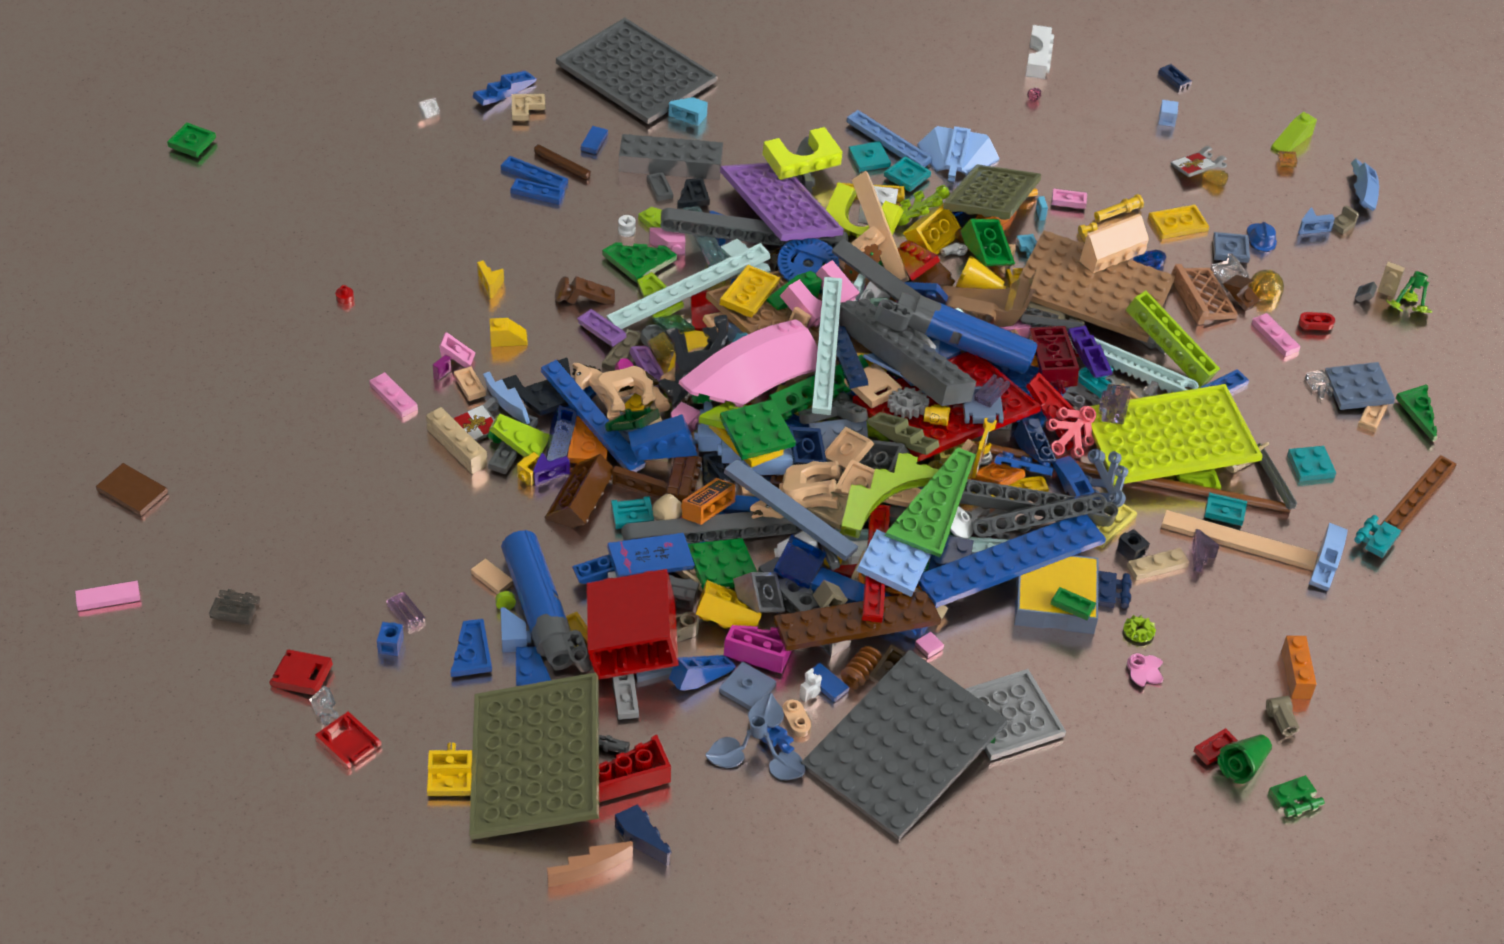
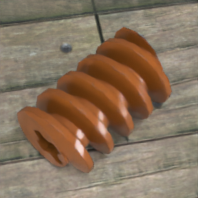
(860, 667)

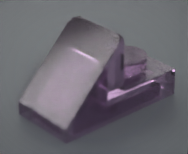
(1202, 549)

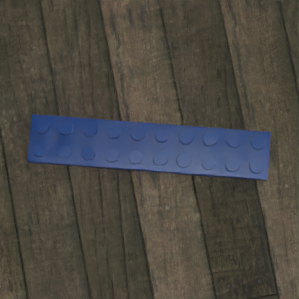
(1010, 559)

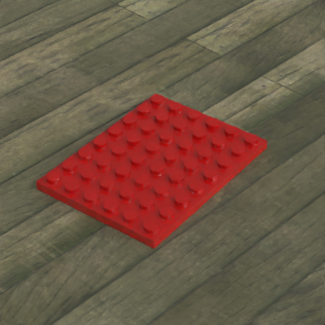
(1015, 406)

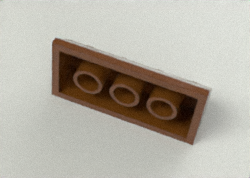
(580, 492)

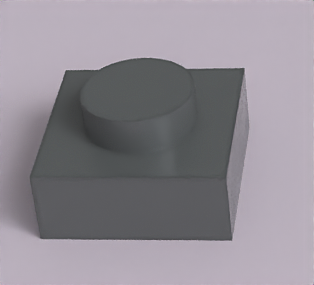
(1366, 292)

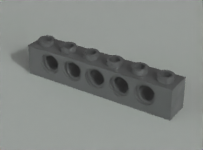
(800, 599)

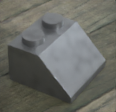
(760, 591)

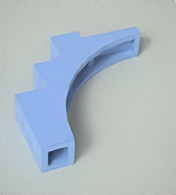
(709, 441)

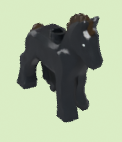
(688, 361)

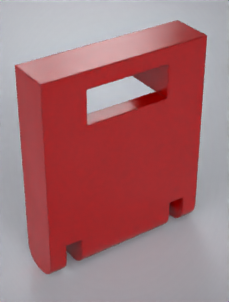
(297, 668)
(351, 744)

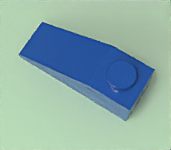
(699, 670)

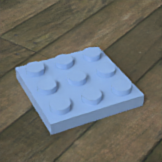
(893, 563)

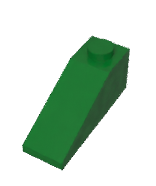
(809, 279)

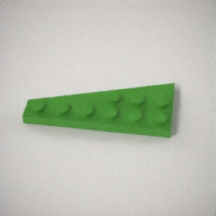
(932, 512)

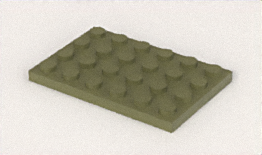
(992, 191)

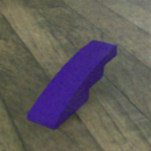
(1089, 352)

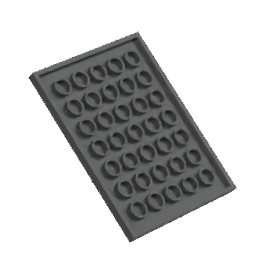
(636, 69)
(904, 744)

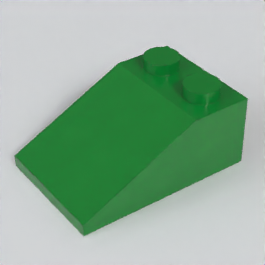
(987, 242)

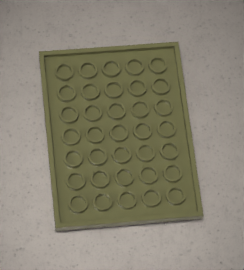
(535, 756)

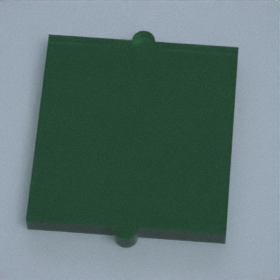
(674, 321)

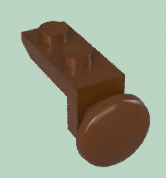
(584, 288)

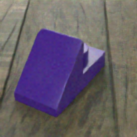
(547, 471)

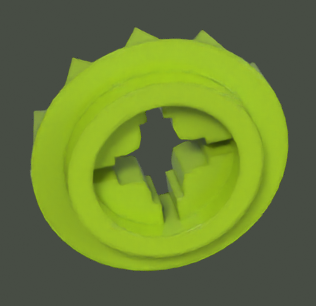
(1140, 635)

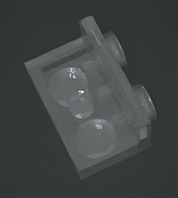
(1226, 270)

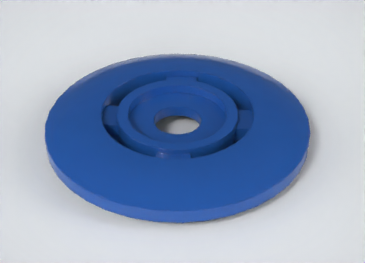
(807, 249)

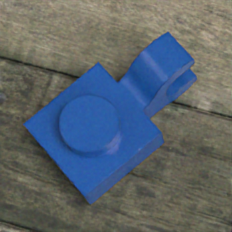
(779, 736)

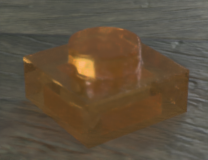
(1287, 159)

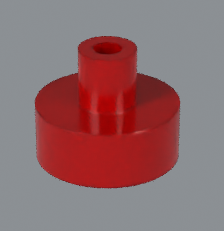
(344, 295)

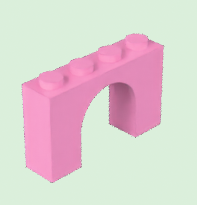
(799, 296)

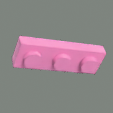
(1275, 335)
(393, 394)

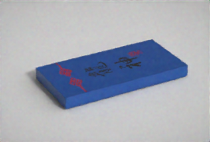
(650, 554)

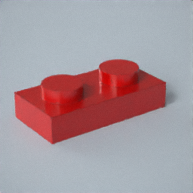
(1210, 748)

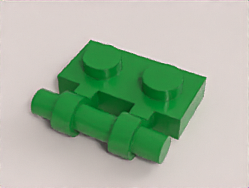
(1295, 791)

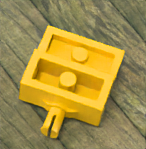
(449, 772)

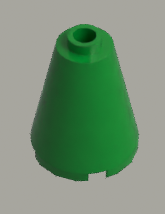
(1244, 757)

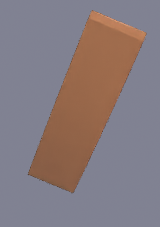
(597, 861)

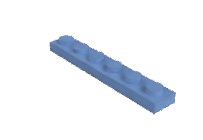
(888, 138)

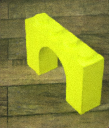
(788, 165)
(841, 203)

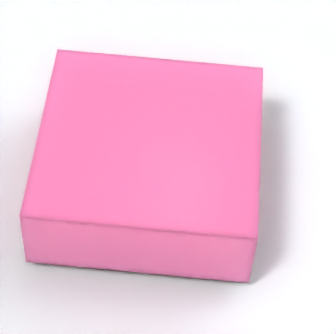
(929, 644)

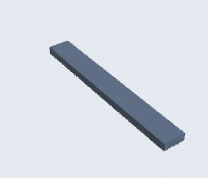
(791, 509)

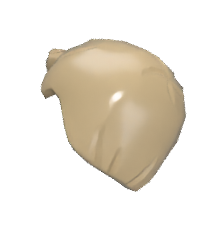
(667, 508)

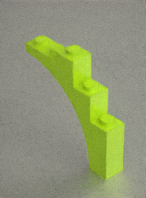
(884, 484)

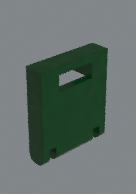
(632, 419)

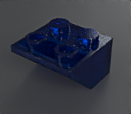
(799, 562)

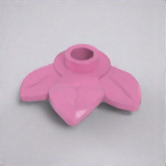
(1145, 670)

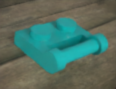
(631, 511)

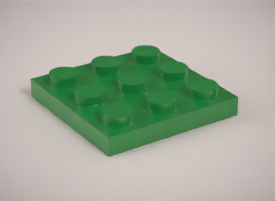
(757, 429)
(721, 561)

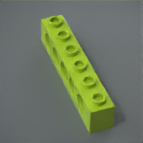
(1172, 338)

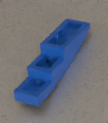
(503, 89)

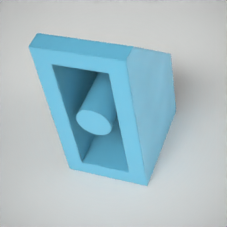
(688, 110)

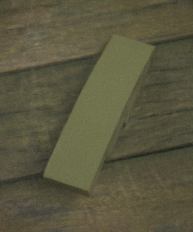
(900, 432)

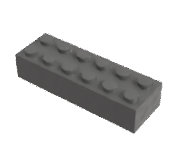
(670, 156)

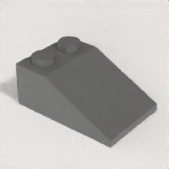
(883, 455)

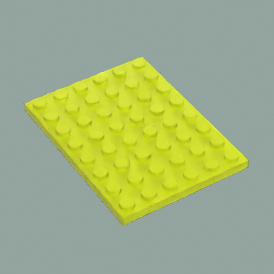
(1177, 434)

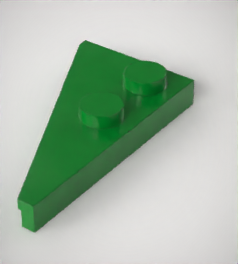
(1418, 406)

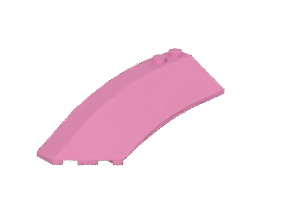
(754, 364)

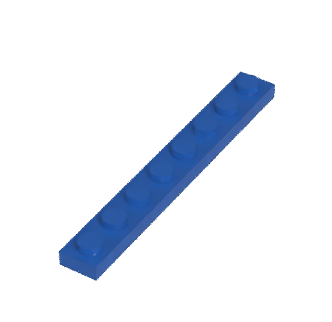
(591, 415)

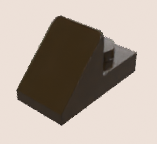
(886, 663)

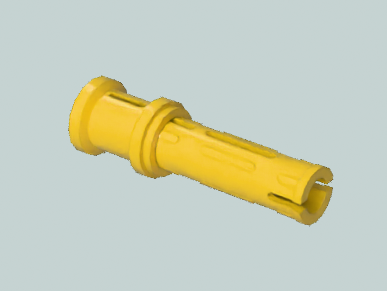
(1124, 206)

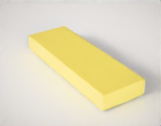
(1123, 518)

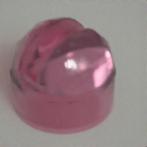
(1034, 94)

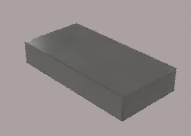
(660, 186)

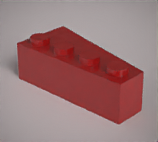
(634, 771)

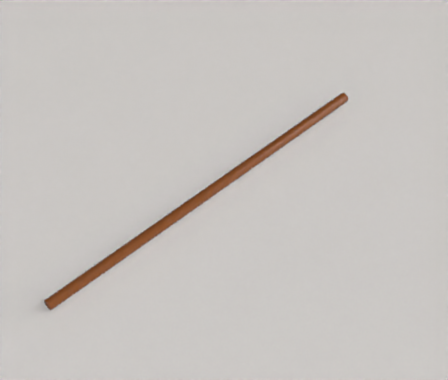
(1164, 483)

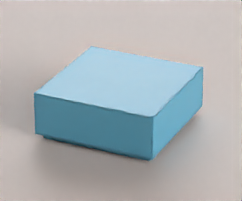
(1041, 208)

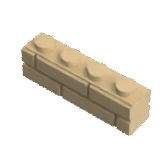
(456, 440)

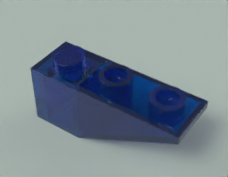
(560, 433)

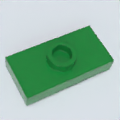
(1073, 603)

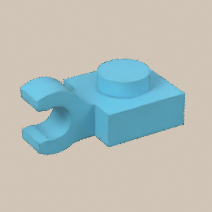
(1026, 243)

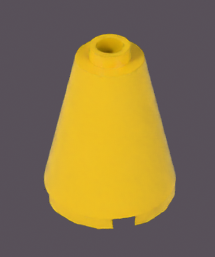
(978, 276)

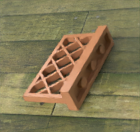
(1192, 296)

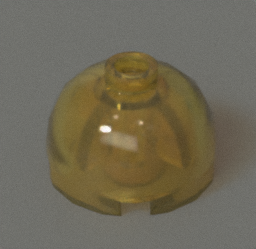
(1267, 286)

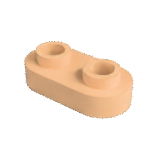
(796, 716)

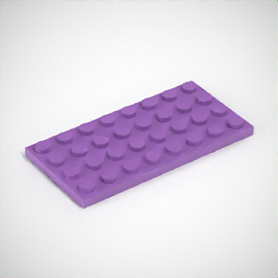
(781, 203)

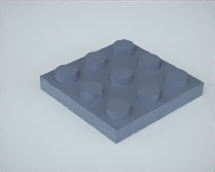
(1359, 385)

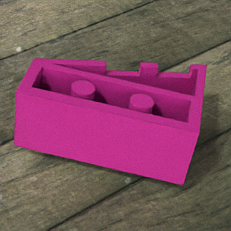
(756, 647)

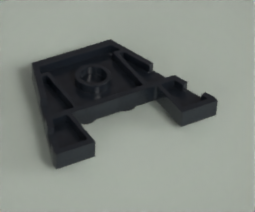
(539, 396)

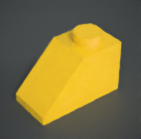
(506, 333)

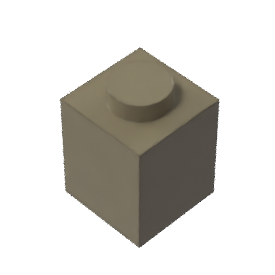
(829, 595)

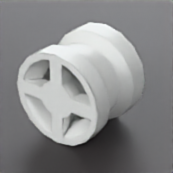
(626, 225)

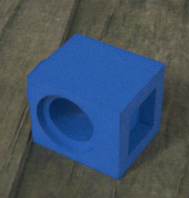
(390, 638)

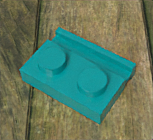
(1225, 509)

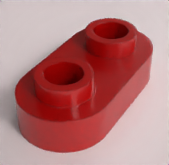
(1316, 321)

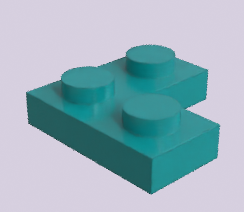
(1095, 385)

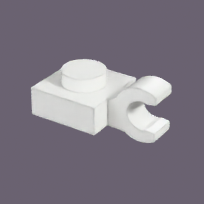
(811, 686)

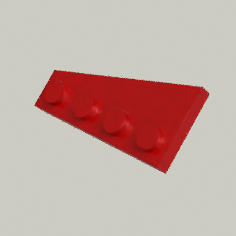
(1050, 402)

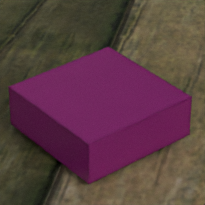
(441, 367)

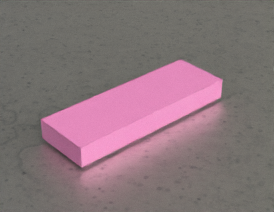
(107, 595)

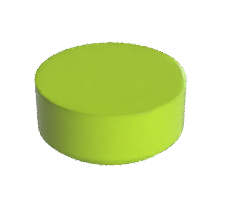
(505, 600)

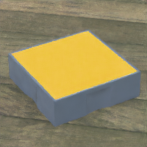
(1039, 586)

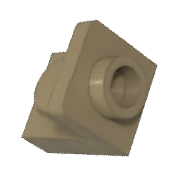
(1345, 220)

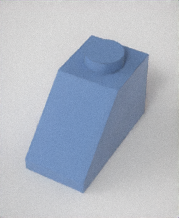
(513, 632)

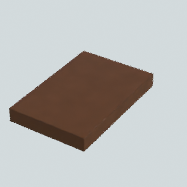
(131, 489)

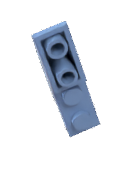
(1367, 184)

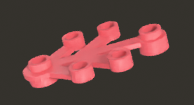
(1073, 430)

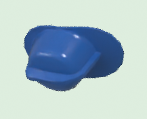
(1262, 236)

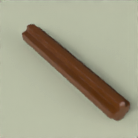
(562, 161)

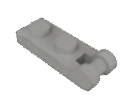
(625, 697)

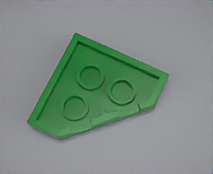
(638, 259)

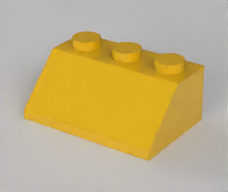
(933, 230)
(724, 607)

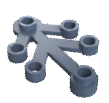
(1115, 493)

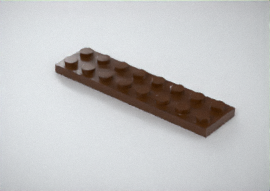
(845, 621)

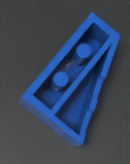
(663, 440)

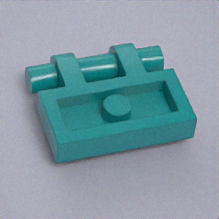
(1382, 539)

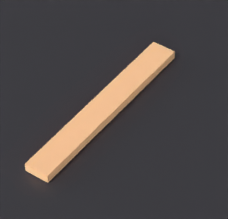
(875, 216)
(1241, 540)

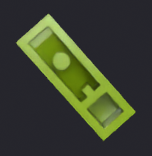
(1296, 132)

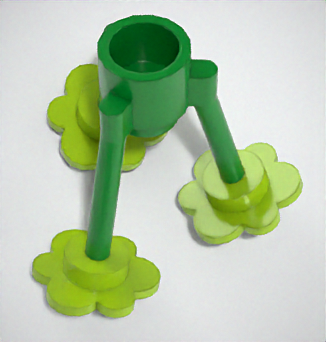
(1417, 281)

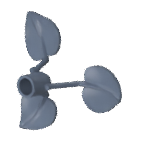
(765, 713)

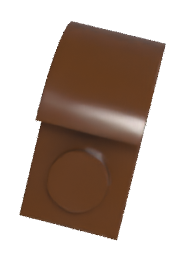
(937, 274)

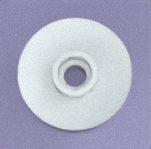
(962, 524)

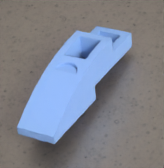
(1329, 556)

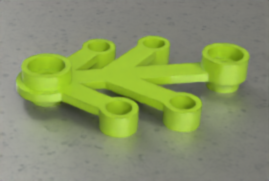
(921, 207)

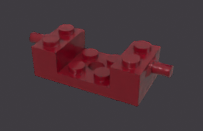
(1055, 356)

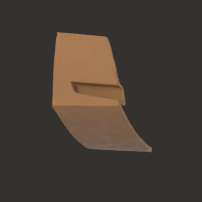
(994, 306)

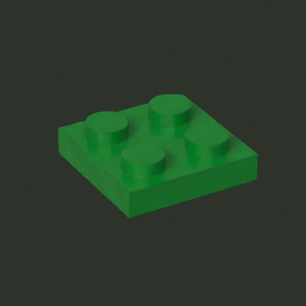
(191, 139)

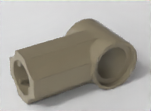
(1281, 710)

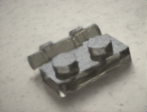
(234, 611)

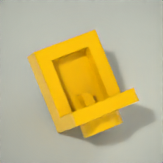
(526, 467)

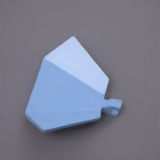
(957, 150)

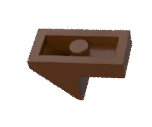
(1239, 288)

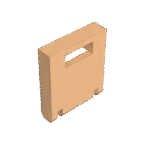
(877, 380)

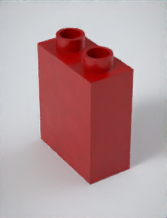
(631, 624)

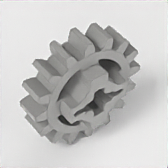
(908, 402)

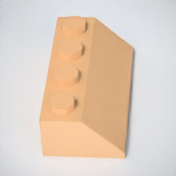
(1114, 244)

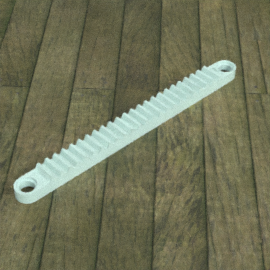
(1142, 368)

